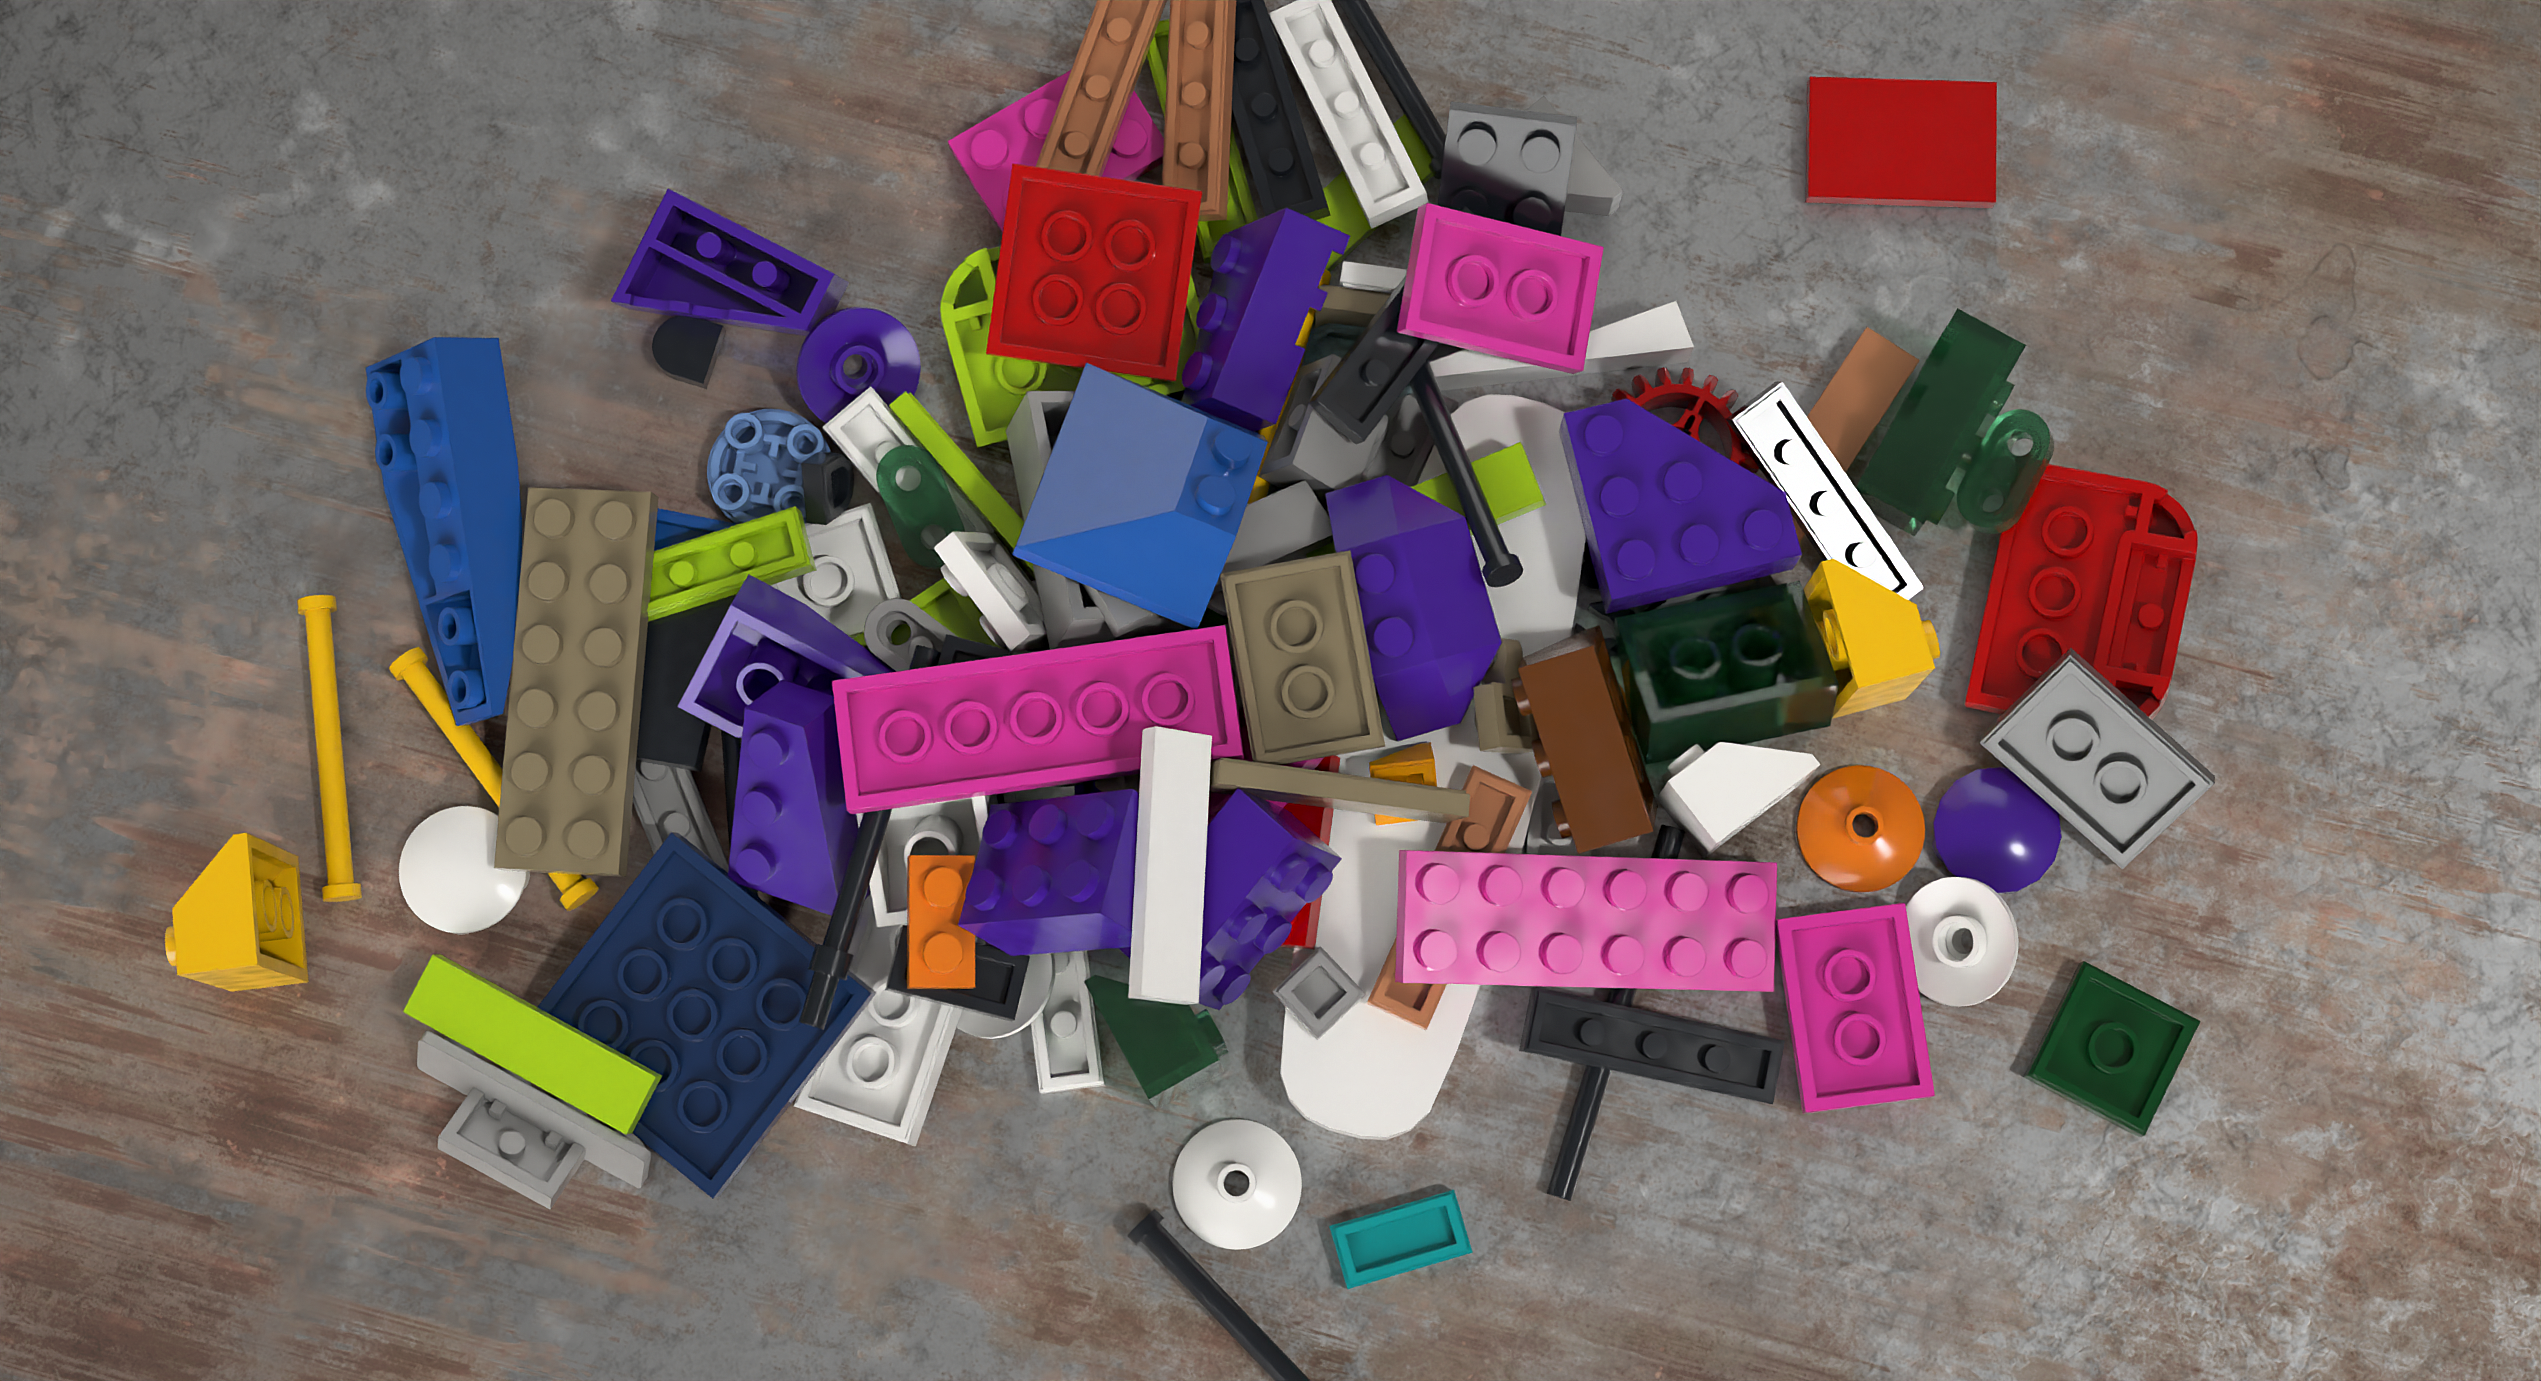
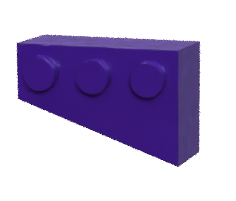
(724, 274)
(1254, 314)

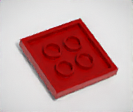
(1093, 272)

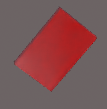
(1901, 142)

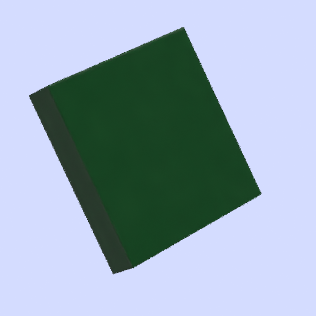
(2112, 1049)

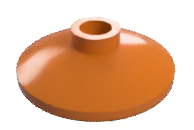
(1835, 849)

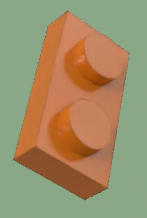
(937, 947)

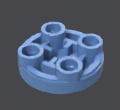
(758, 463)

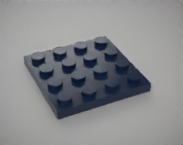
(709, 997)

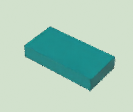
(1400, 1239)

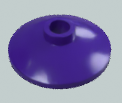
(887, 355)

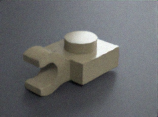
(1497, 715)

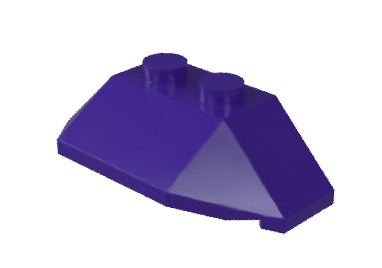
(1419, 601)

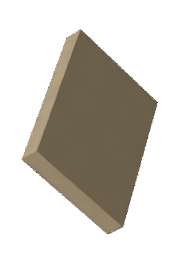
(1302, 659)

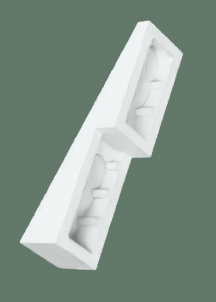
(1635, 342)

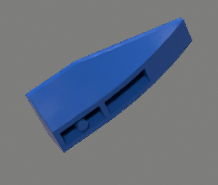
(455, 506)

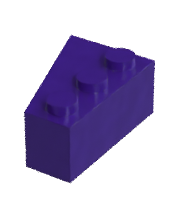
(791, 800)

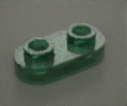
(2003, 473)
(919, 508)

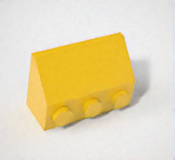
(1870, 637)
(242, 920)

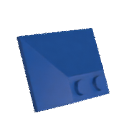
(1141, 496)

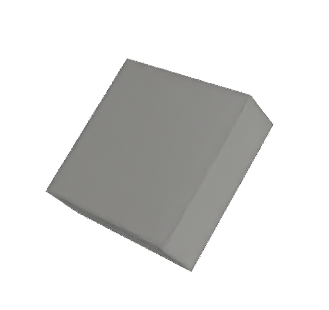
(1319, 993)

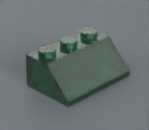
(1725, 671)
(1161, 1040)

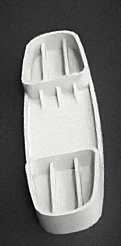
(1372, 1069)

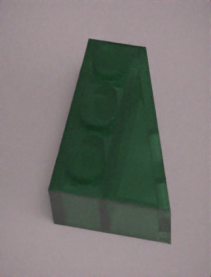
(1939, 423)

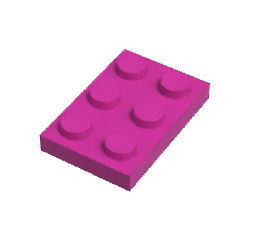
(1019, 135)
(1500, 289)
(1854, 1008)

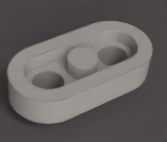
(890, 614)

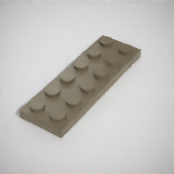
(576, 682)

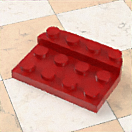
(2089, 570)

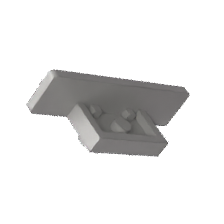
(520, 1131)

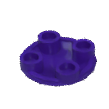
(1996, 830)

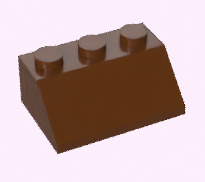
(1586, 742)

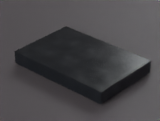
(671, 658)

